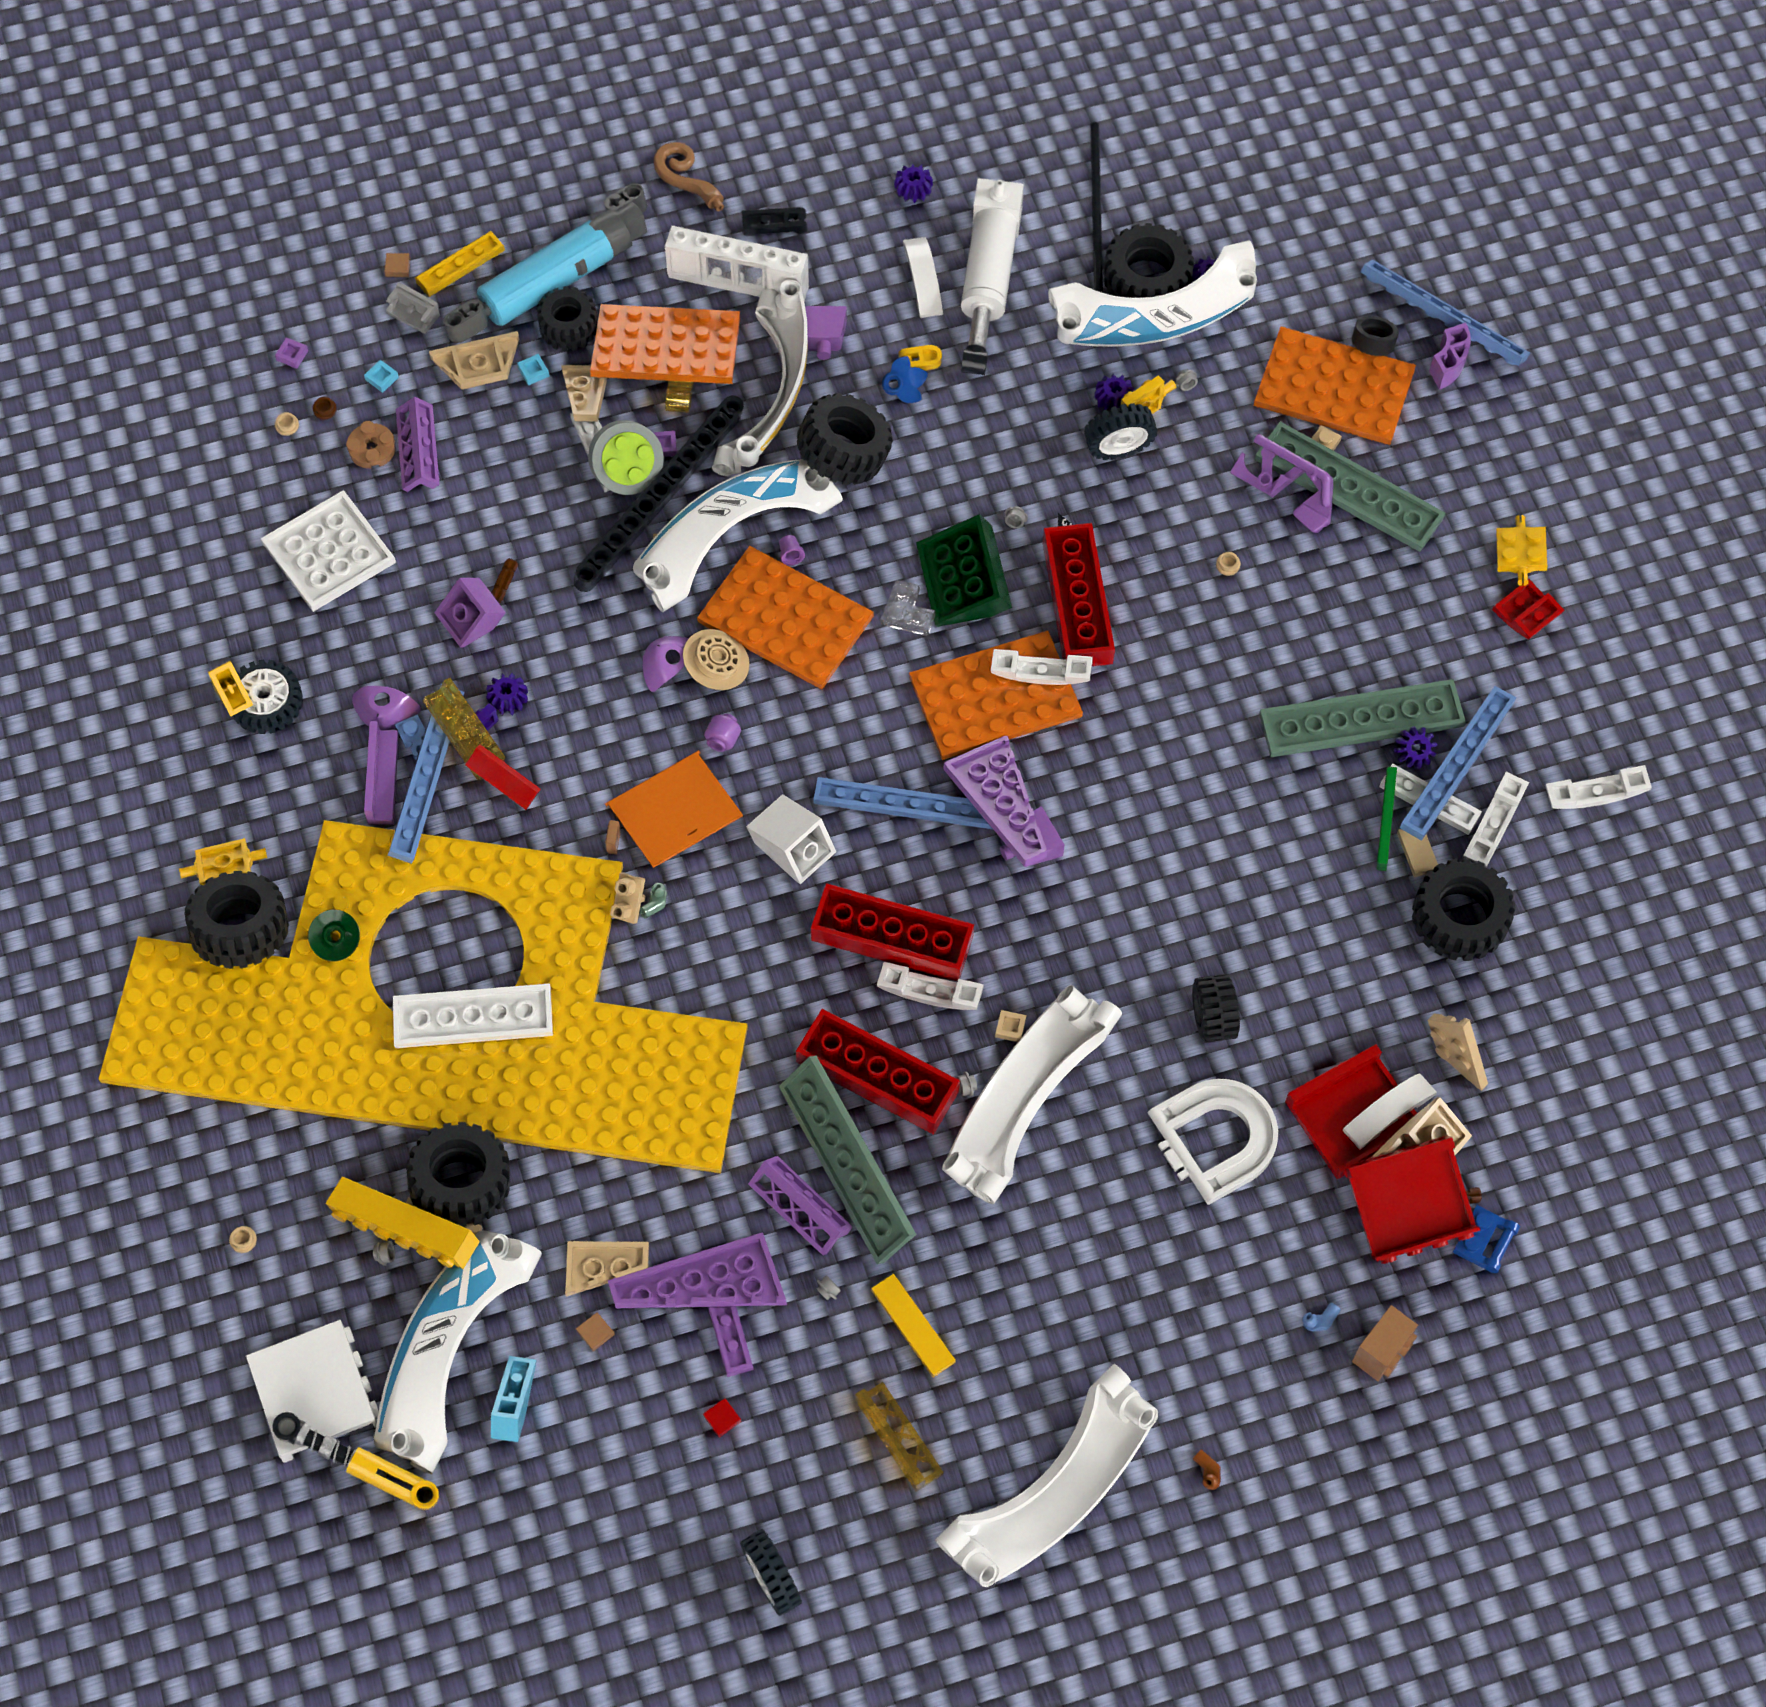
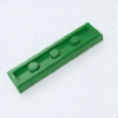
(1386, 819)

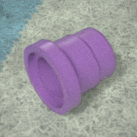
(790, 550)

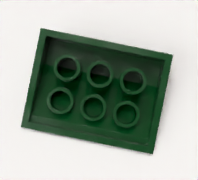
(964, 573)

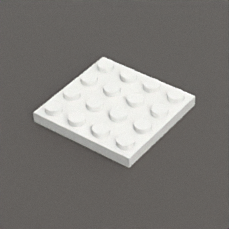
(328, 550)

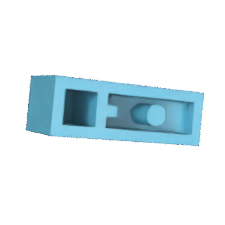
(512, 1399)

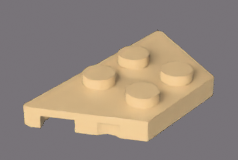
(478, 360)
(1458, 1046)

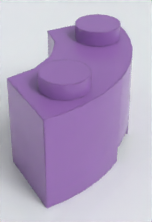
(1450, 361)

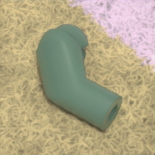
(656, 902)

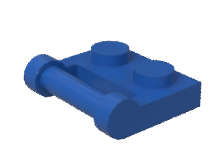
(1473, 1248)

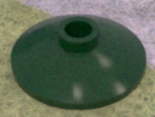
(321, 937)

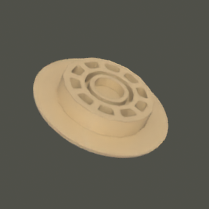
(719, 654)

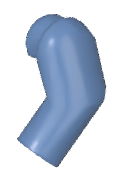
(1323, 1321)

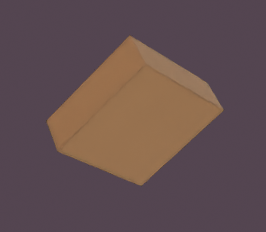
(397, 265)
(613, 837)
(595, 1331)

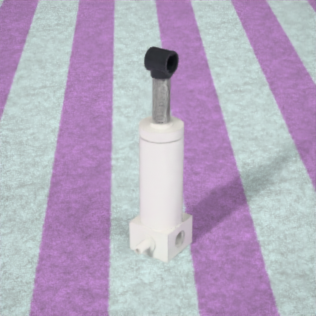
(989, 263)

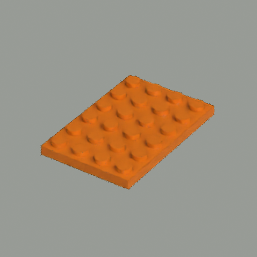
(665, 344)
(1334, 385)
(786, 617)
(974, 707)

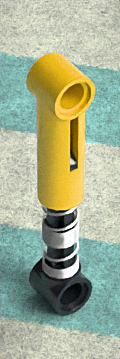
(358, 1462)

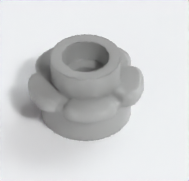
(1186, 379)
(1015, 517)
(967, 1084)
(384, 1252)
(828, 1288)

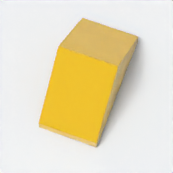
(229, 688)

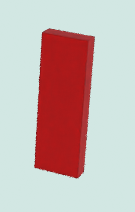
(502, 777)

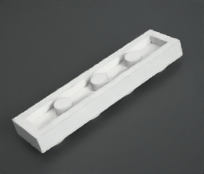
(1455, 813)

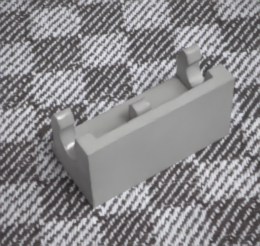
(412, 308)

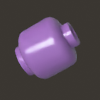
(722, 732)

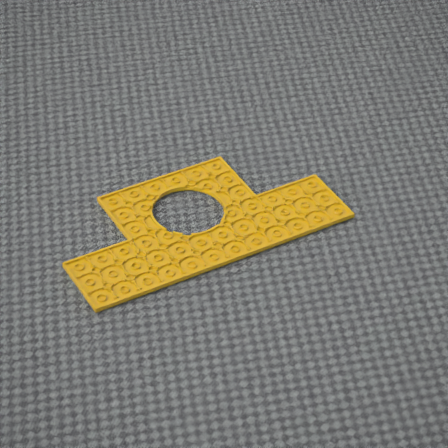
(323, 1040)

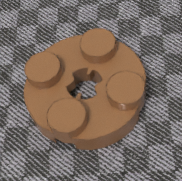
(368, 433)

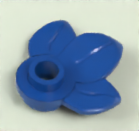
(908, 380)

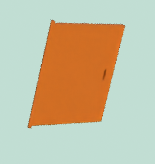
(674, 809)

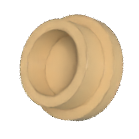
(286, 424)
(1228, 563)
(243, 1239)

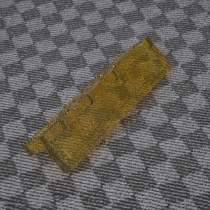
(459, 722)
(890, 1437)

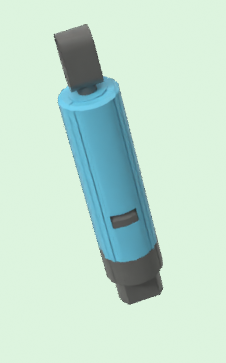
(553, 266)

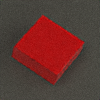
(722, 1417)

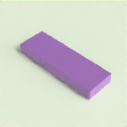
(731, 1340)

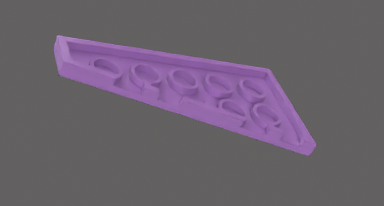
(999, 794)
(717, 1277)

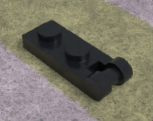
(774, 220)

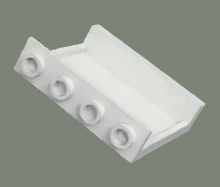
(316, 1381)

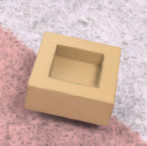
(1327, 437)
(1010, 1026)

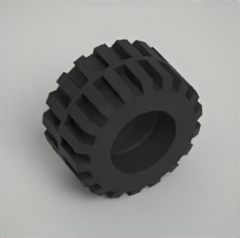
(567, 303)
(1216, 1008)

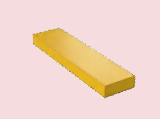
(459, 264)
(913, 1325)

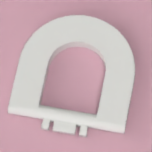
(1210, 1096)

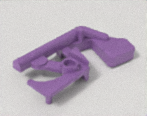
(1316, 510)

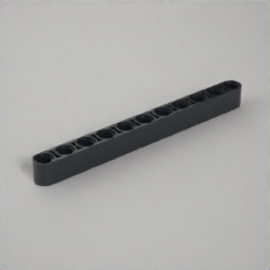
(656, 502)

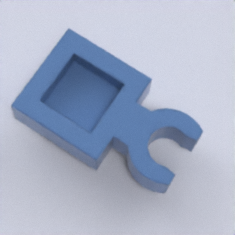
(411, 733)

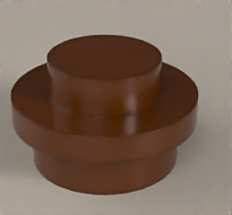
(324, 408)

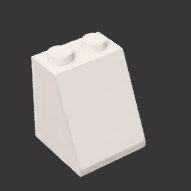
(792, 838)

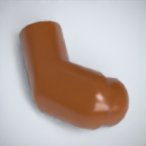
(1211, 1470)

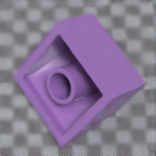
(469, 611)

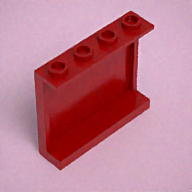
(1337, 1098)
(1411, 1199)

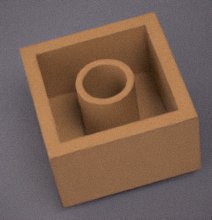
(1382, 1346)

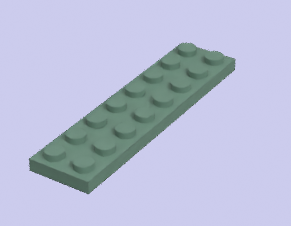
(1360, 490)
(1361, 718)
(847, 1160)

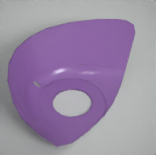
(655, 667)
(398, 709)

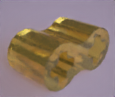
(679, 396)

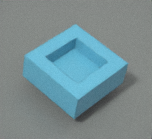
(533, 369)
(381, 376)

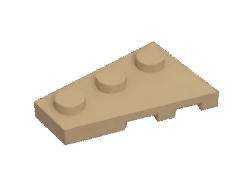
(584, 392)
(597, 1262)

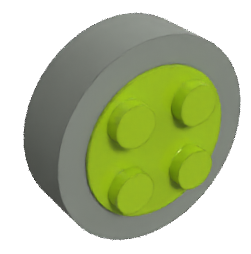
(625, 457)

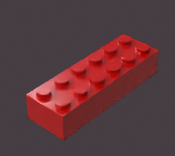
(1078, 593)
(892, 932)
(879, 1071)

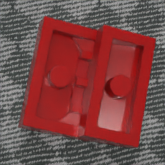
(1528, 609)

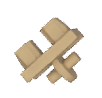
(628, 898)

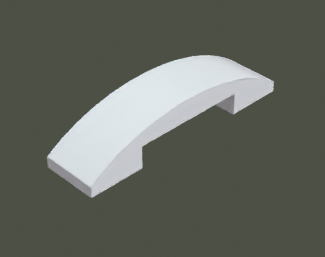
(923, 276)
(1041, 670)
(1600, 790)
(1496, 819)
(928, 989)
(1388, 1109)

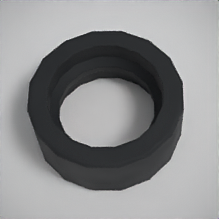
(1377, 326)

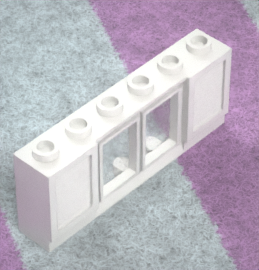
(732, 262)

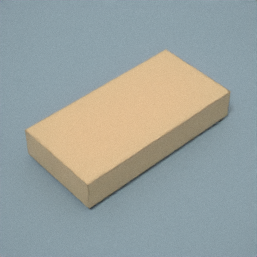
(1418, 853)

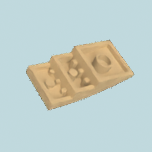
(1428, 1124)

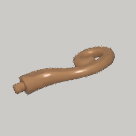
(704, 189)

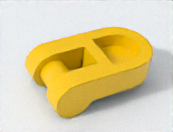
(928, 356)

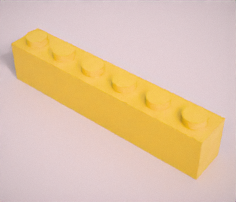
(402, 1223)

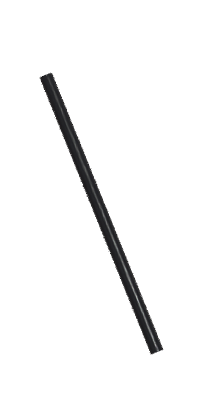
(1096, 207)

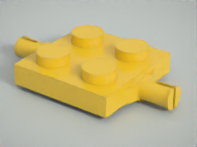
(1149, 394)
(1521, 549)
(221, 859)

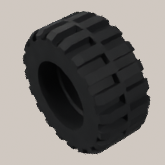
(1147, 244)
(836, 457)
(1468, 880)
(243, 942)
(454, 1145)

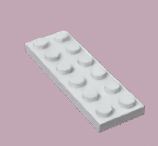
(472, 1015)

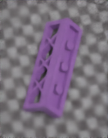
(421, 442)
(381, 775)
(806, 1198)

